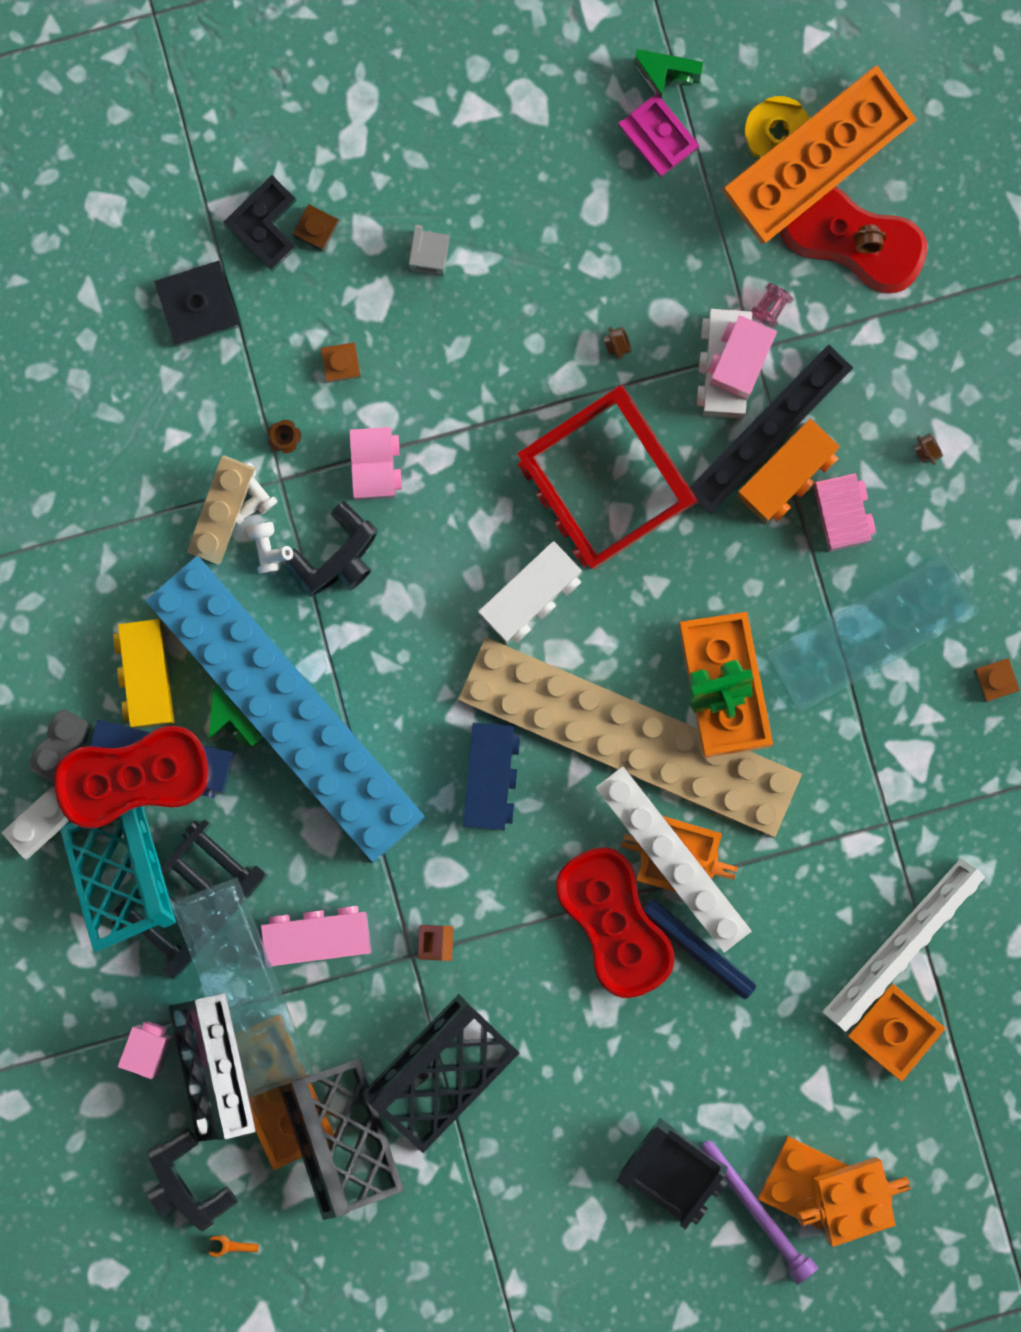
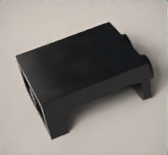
(674, 1173)

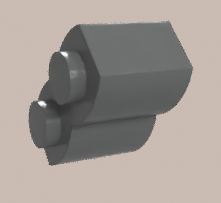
(63, 736)

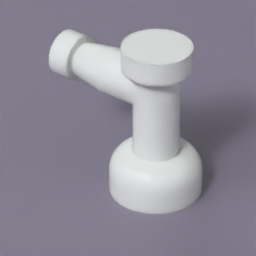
(259, 501)
(267, 557)

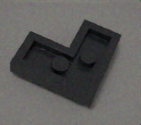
(255, 222)

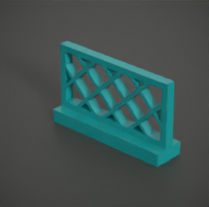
(146, 869)

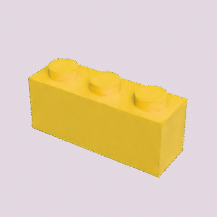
(144, 674)

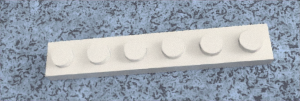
(673, 859)
(903, 944)

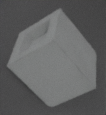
(428, 252)

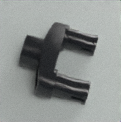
(343, 564)
(173, 1192)

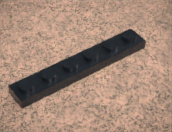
(770, 429)

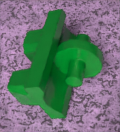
(723, 692)

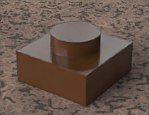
(316, 227)

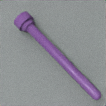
(799, 1265)

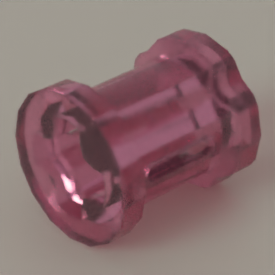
(781, 298)

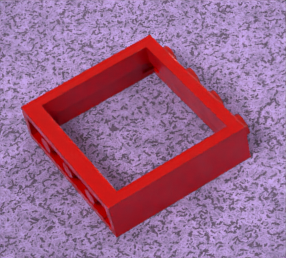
(550, 497)

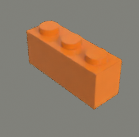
(789, 472)

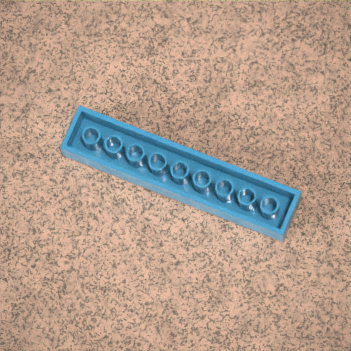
(285, 709)

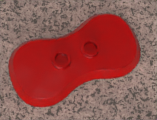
(828, 232)
(104, 783)
(603, 898)

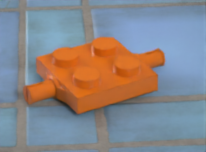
(698, 840)
(854, 1201)

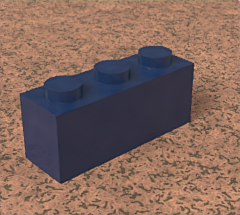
(490, 776)

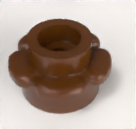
(869, 239)
(617, 342)
(284, 427)
(928, 449)

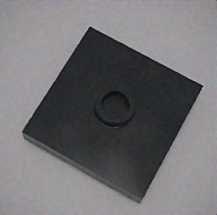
(197, 303)

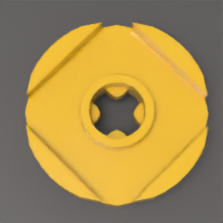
(765, 116)

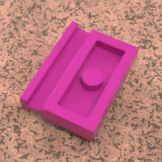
(658, 135)

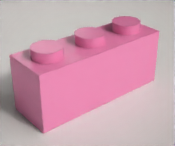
(316, 936)

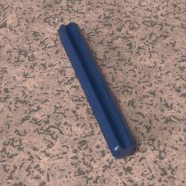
(700, 950)

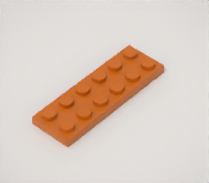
(818, 154)

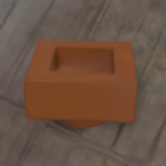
(340, 362)
(997, 680)
(435, 942)

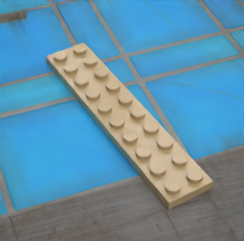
(627, 735)

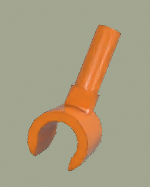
(232, 1246)

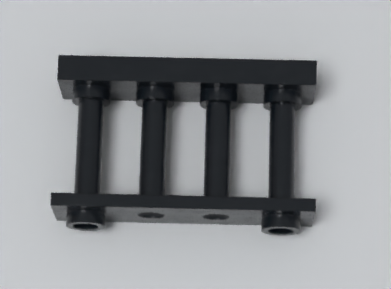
(176, 956)

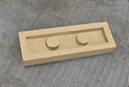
(221, 509)

